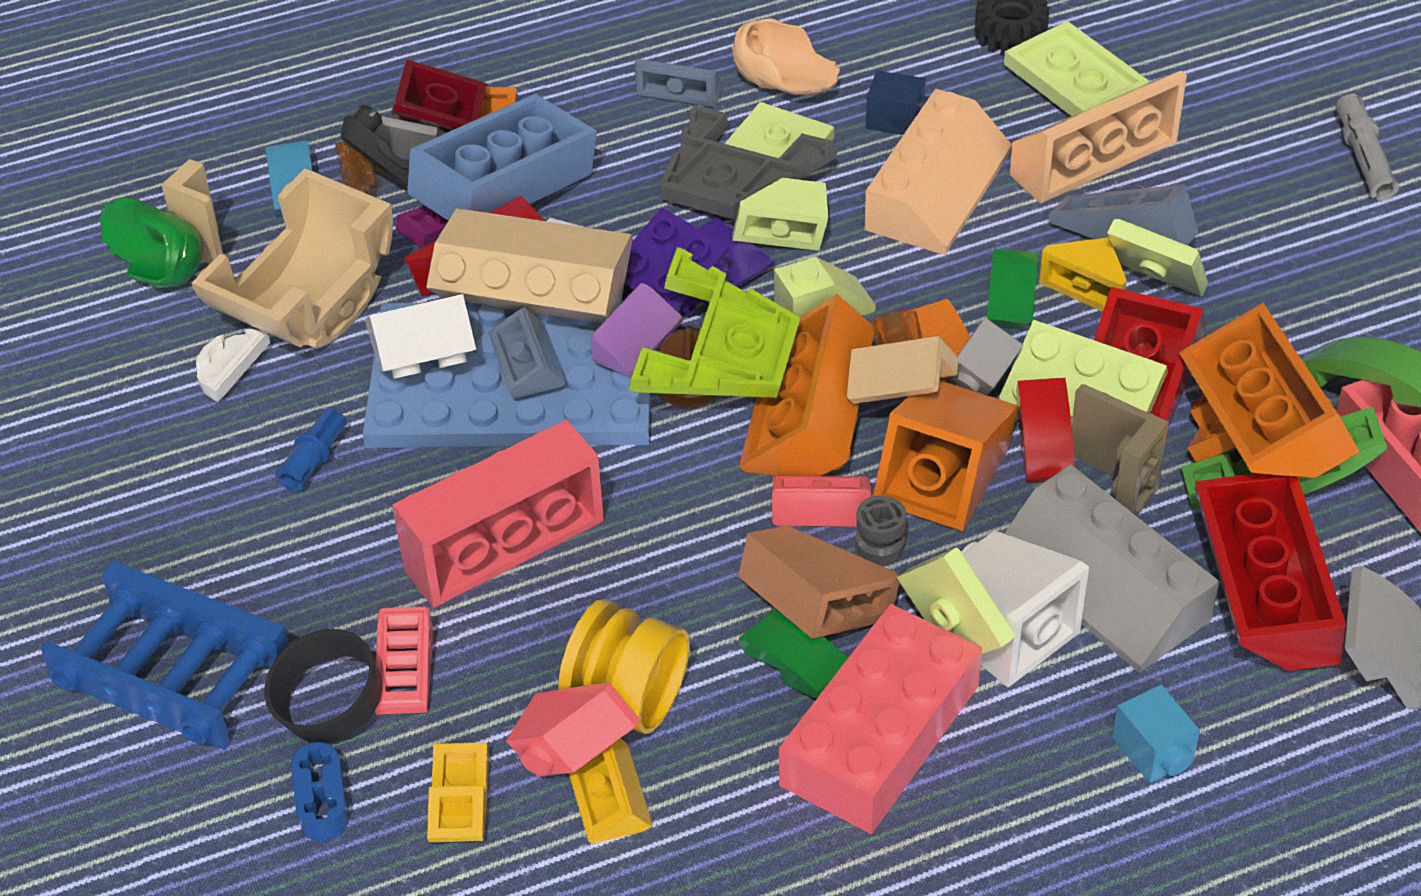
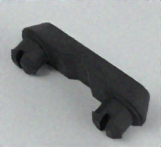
(359, 134)

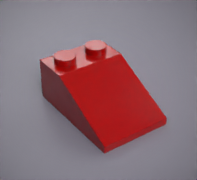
(1154, 331)

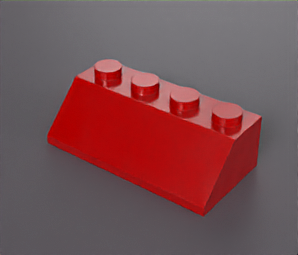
(1273, 569)

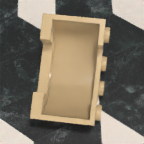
(315, 272)

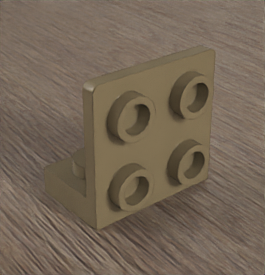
(1120, 443)

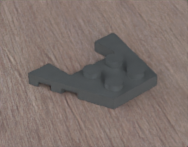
(720, 175)

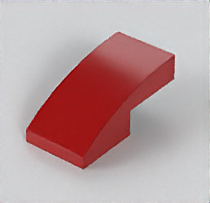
(1045, 428)

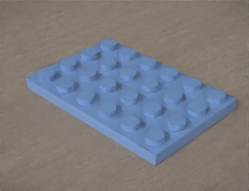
(473, 405)

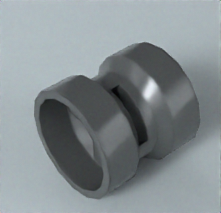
(880, 530)

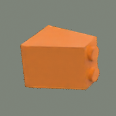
(944, 452)

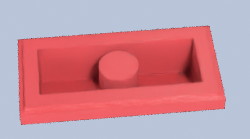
(818, 500)

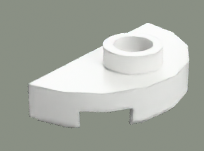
(227, 359)

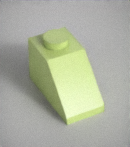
(784, 215)
(813, 281)

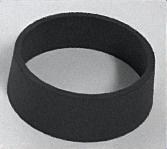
(303, 655)

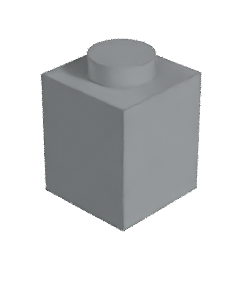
(985, 358)

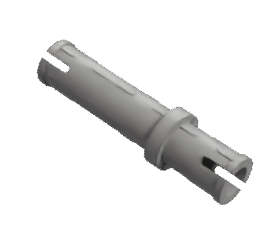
(1361, 134)

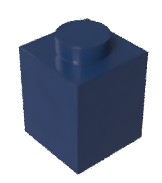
(894, 102)

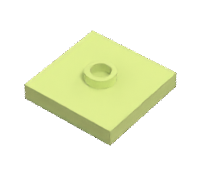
(773, 130)
(1158, 256)
(956, 600)

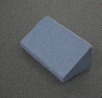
(677, 83)
(526, 354)

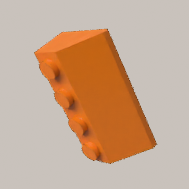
(1268, 398)
(811, 419)

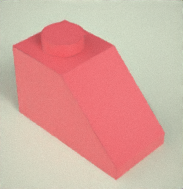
(570, 727)

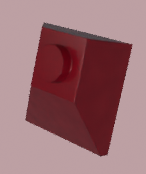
(437, 97)

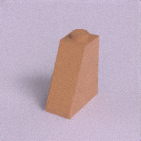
(816, 582)

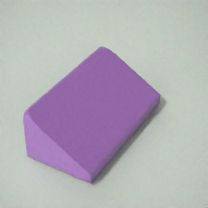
(638, 322)

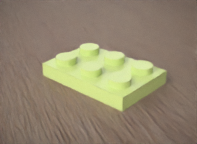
(1071, 68)
(1061, 354)

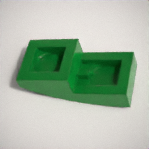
(1012, 288)
(802, 661)

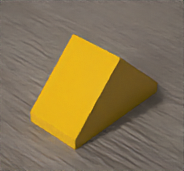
(1082, 270)

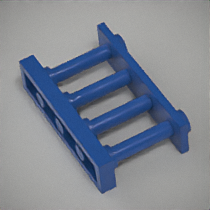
(170, 611)

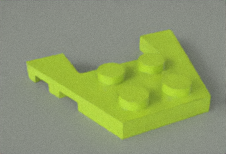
(738, 347)

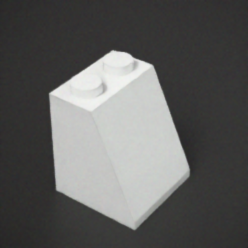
(1036, 594)

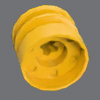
(637, 659)

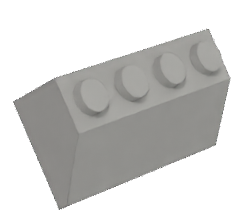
(1139, 586)

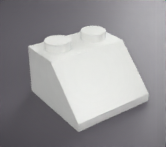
(421, 335)

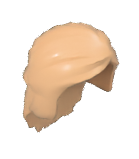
(781, 58)

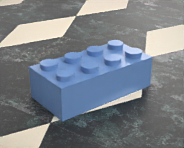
(502, 156)

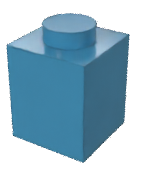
(1156, 734)

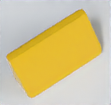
(610, 795)

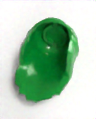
(154, 241)

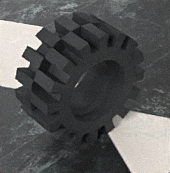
(1009, 22)

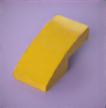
(458, 792)

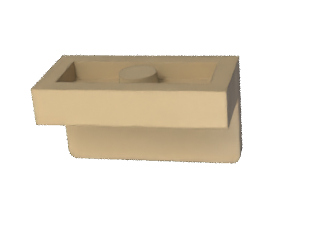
(191, 200)
(899, 369)

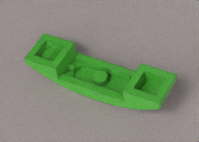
(1371, 361)
(1362, 427)

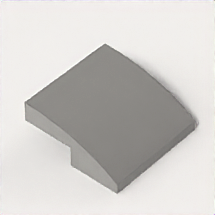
(1385, 634)

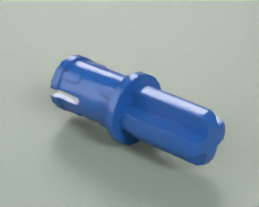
(310, 450)

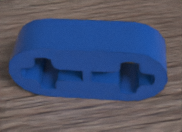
(329, 789)

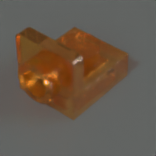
(355, 169)

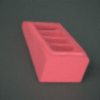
(404, 630)

